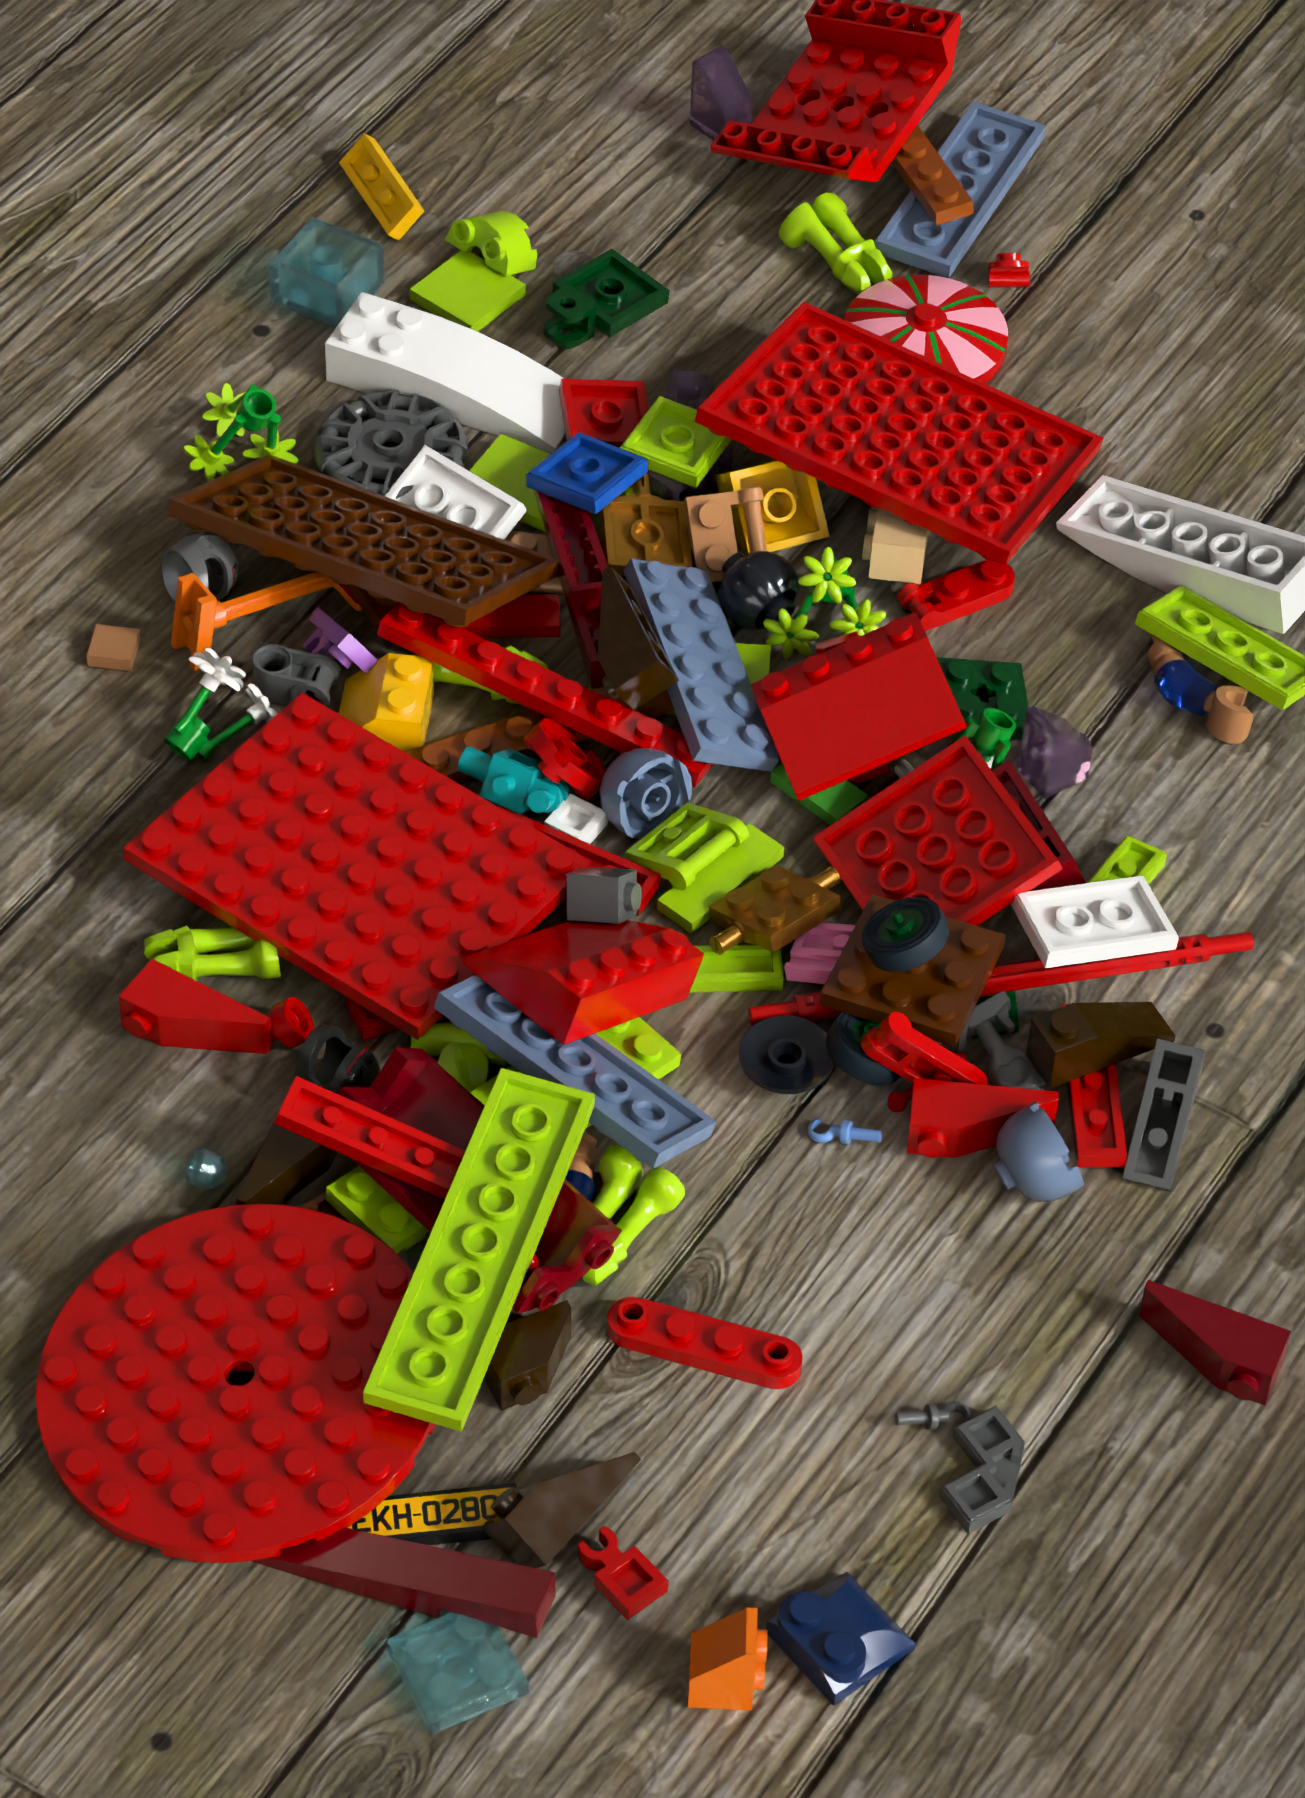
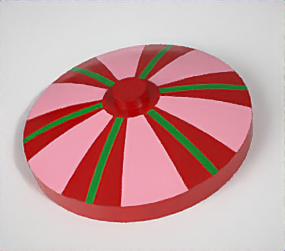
(937, 321)

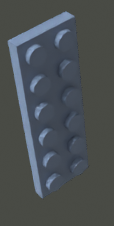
(986, 157)
(713, 688)
(629, 1101)

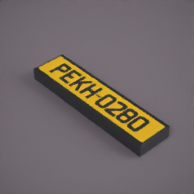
(434, 1515)

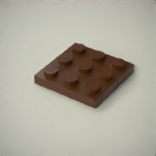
(932, 996)

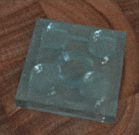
(456, 1669)

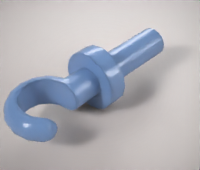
(845, 1132)

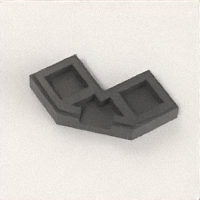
(990, 1487)

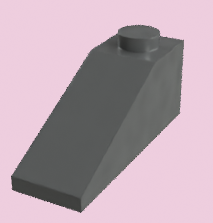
(1164, 1114)

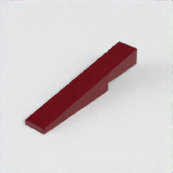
(580, 574)
(424, 1578)

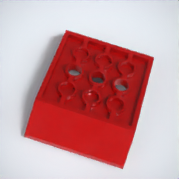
(867, 64)

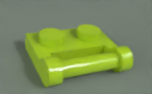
(680, 836)

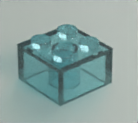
(325, 271)

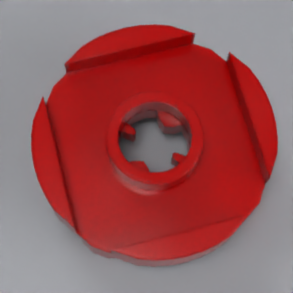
(564, 758)

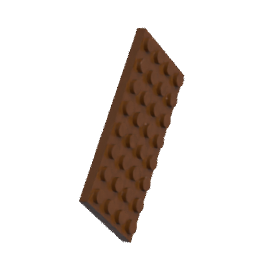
(364, 539)

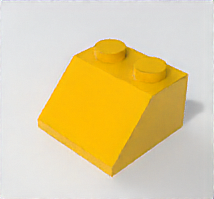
(790, 507)
(392, 699)

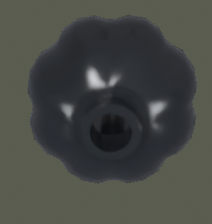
(757, 588)

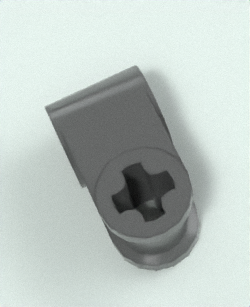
(288, 672)

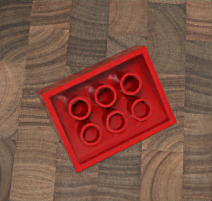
(858, 706)
(590, 974)

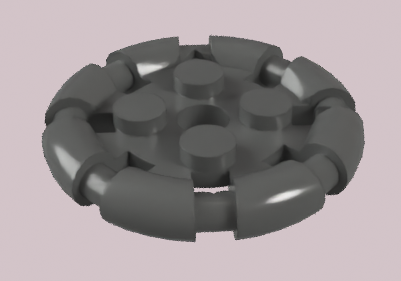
(389, 419)

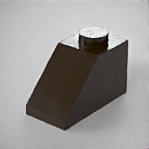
(529, 1356)

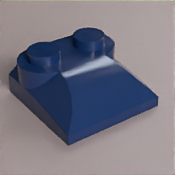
(838, 1636)

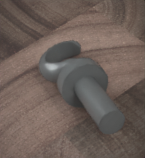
(931, 1415)

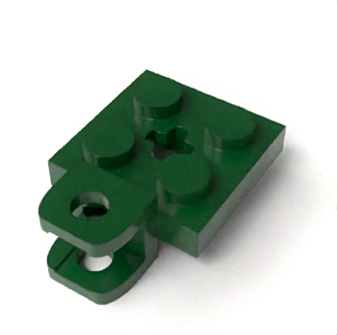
(585, 299)
(997, 681)

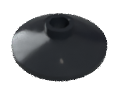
(786, 1041)

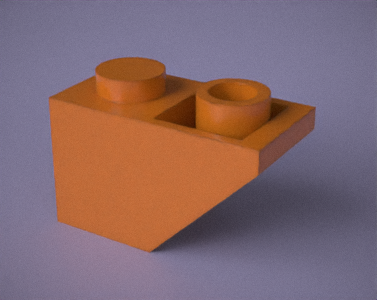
(727, 1662)

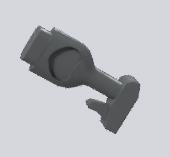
(1007, 1064)

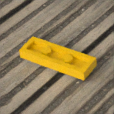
(381, 186)

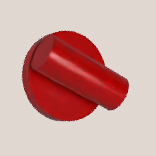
(1008, 271)

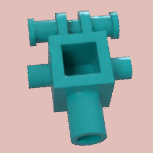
(513, 780)

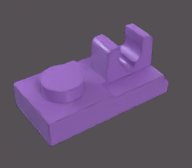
(336, 642)

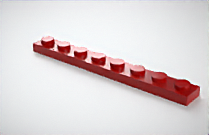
(534, 686)

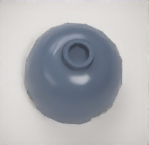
(643, 790)
(1035, 1157)

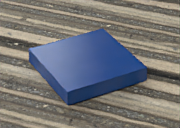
(587, 473)

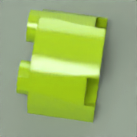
(500, 239)

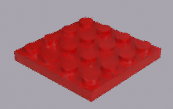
(941, 837)

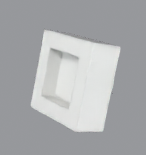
(578, 819)

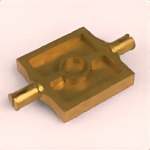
(644, 529)
(774, 909)

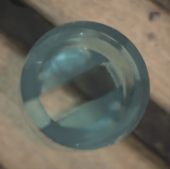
(206, 1169)

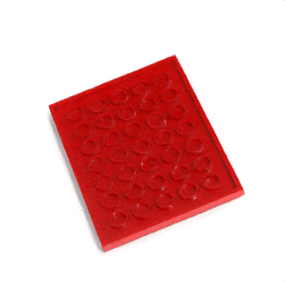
(901, 432)
(355, 861)

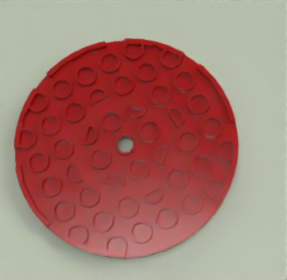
(209, 1468)

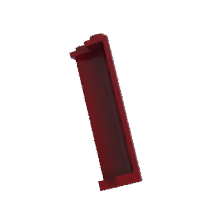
(431, 1100)

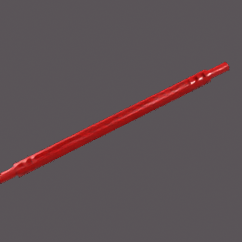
(1034, 974)

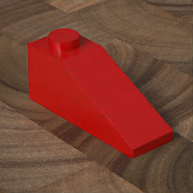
(188, 1014)
(965, 1117)

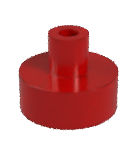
(290, 1022)

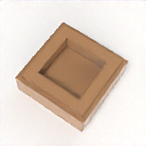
(113, 647)

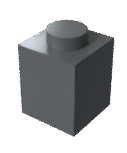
(603, 894)

